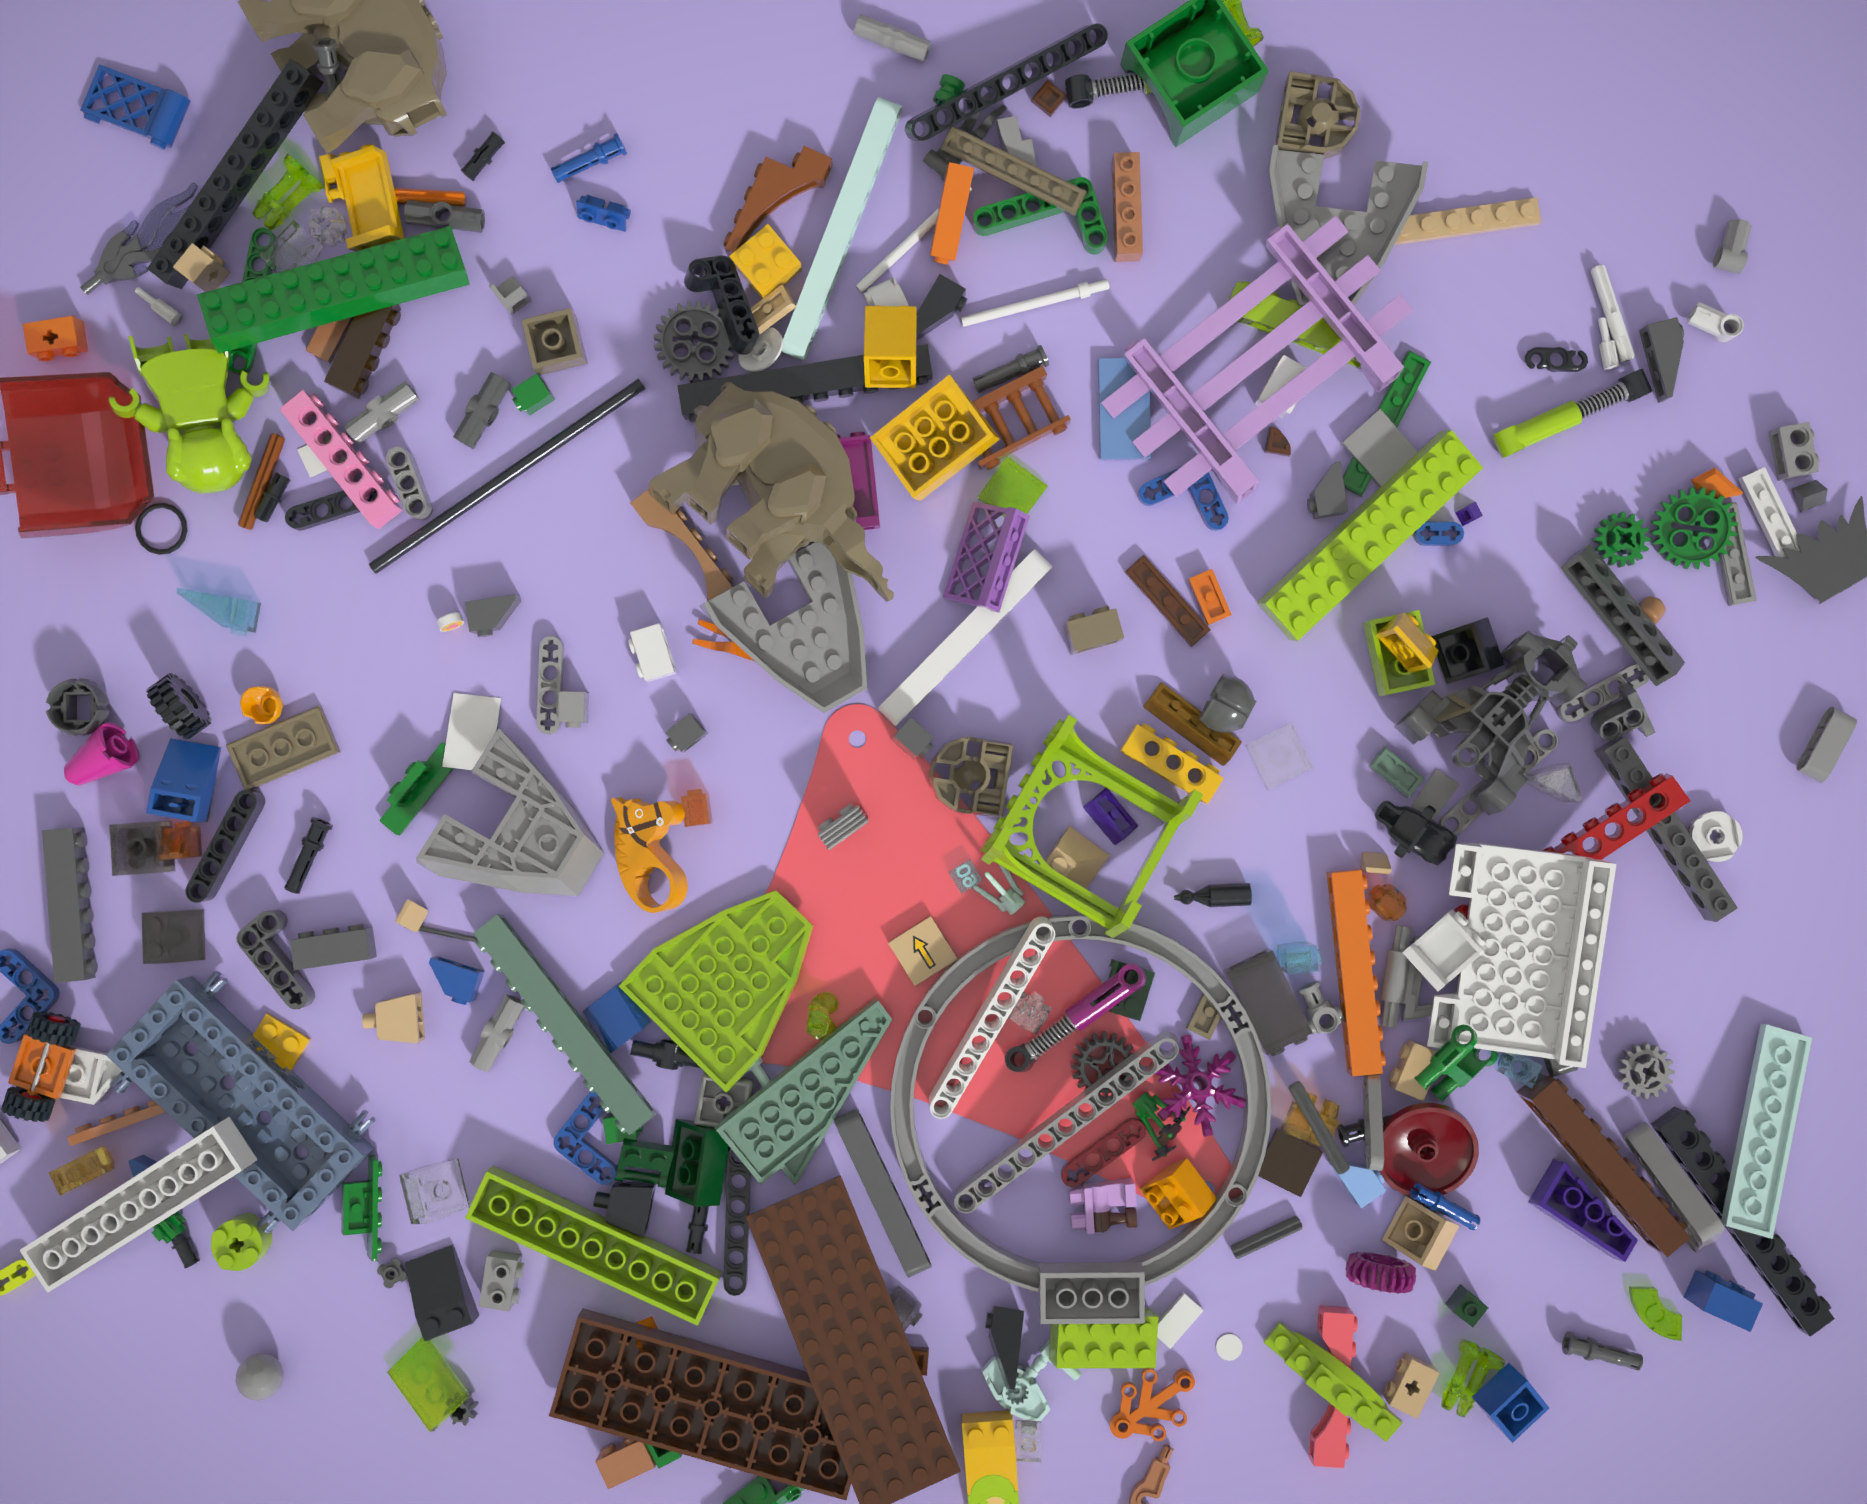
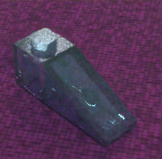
(228, 612)

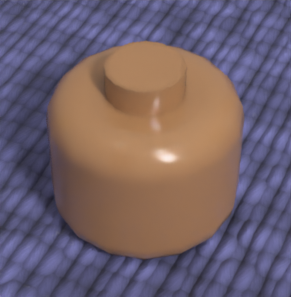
(1653, 608)

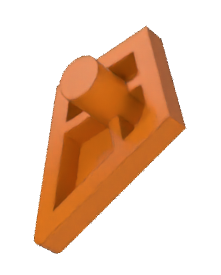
(1715, 480)

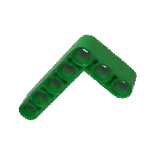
(1023, 215)

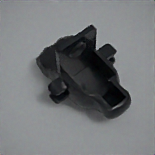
(1416, 831)

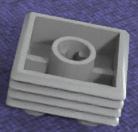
(836, 831)
(709, 1110)

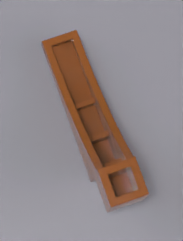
(775, 186)

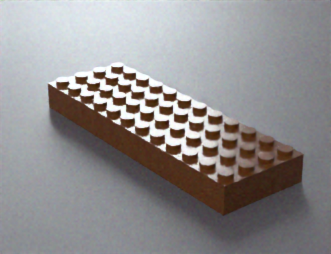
(852, 1344)
(698, 1402)

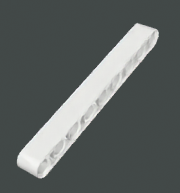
(962, 641)
(987, 1029)

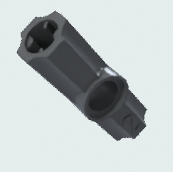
(429, 215)
(482, 410)

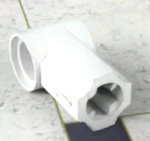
(1713, 322)

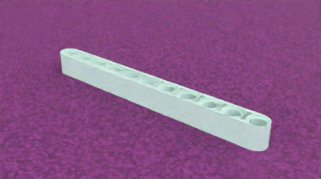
(841, 228)

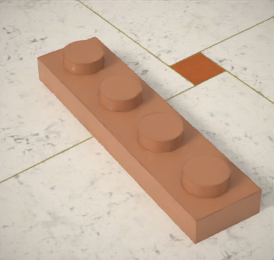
(112, 1123)

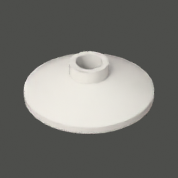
(764, 352)

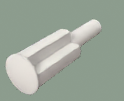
(160, 307)
(1607, 347)

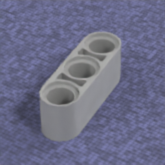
(400, 475)
(1826, 744)

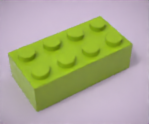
(1105, 1344)

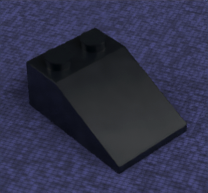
(440, 1293)

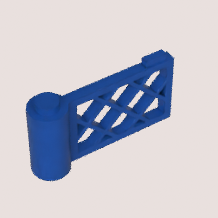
(165, 113)

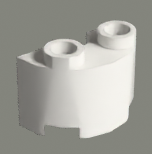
(886, 294)

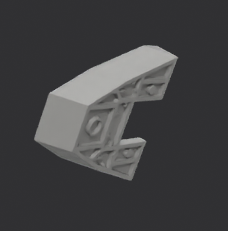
(1372, 233)
(812, 650)
(536, 846)

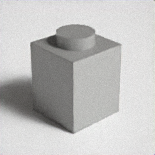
(573, 708)

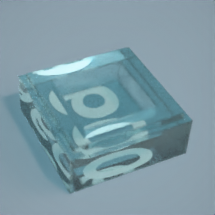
(965, 876)

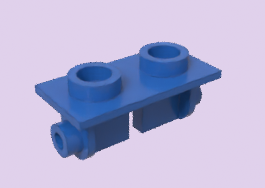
(592, 210)

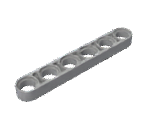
(1538, 754)

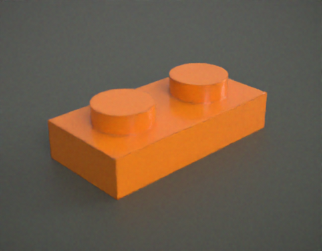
(1209, 597)

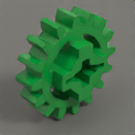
(1632, 540)

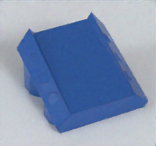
(616, 1018)

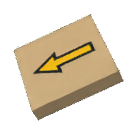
(922, 950)

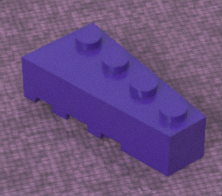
(1575, 1207)

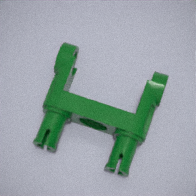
(1457, 1061)

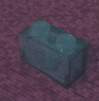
(1298, 957)

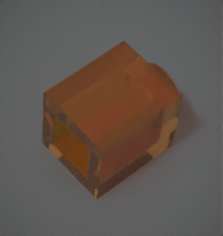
(696, 808)

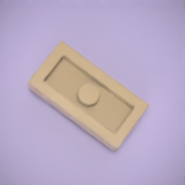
(772, 308)

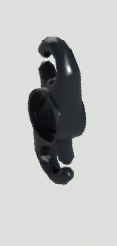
(1567, 364)

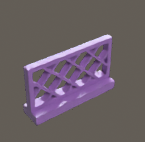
(1000, 559)

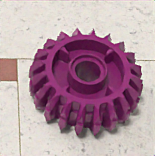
(1380, 1272)

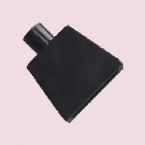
(628, 1205)

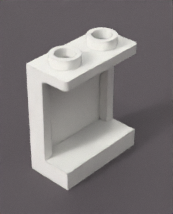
(1446, 949)

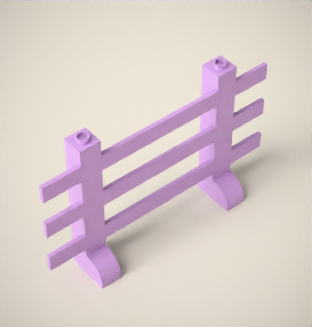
(1326, 300)

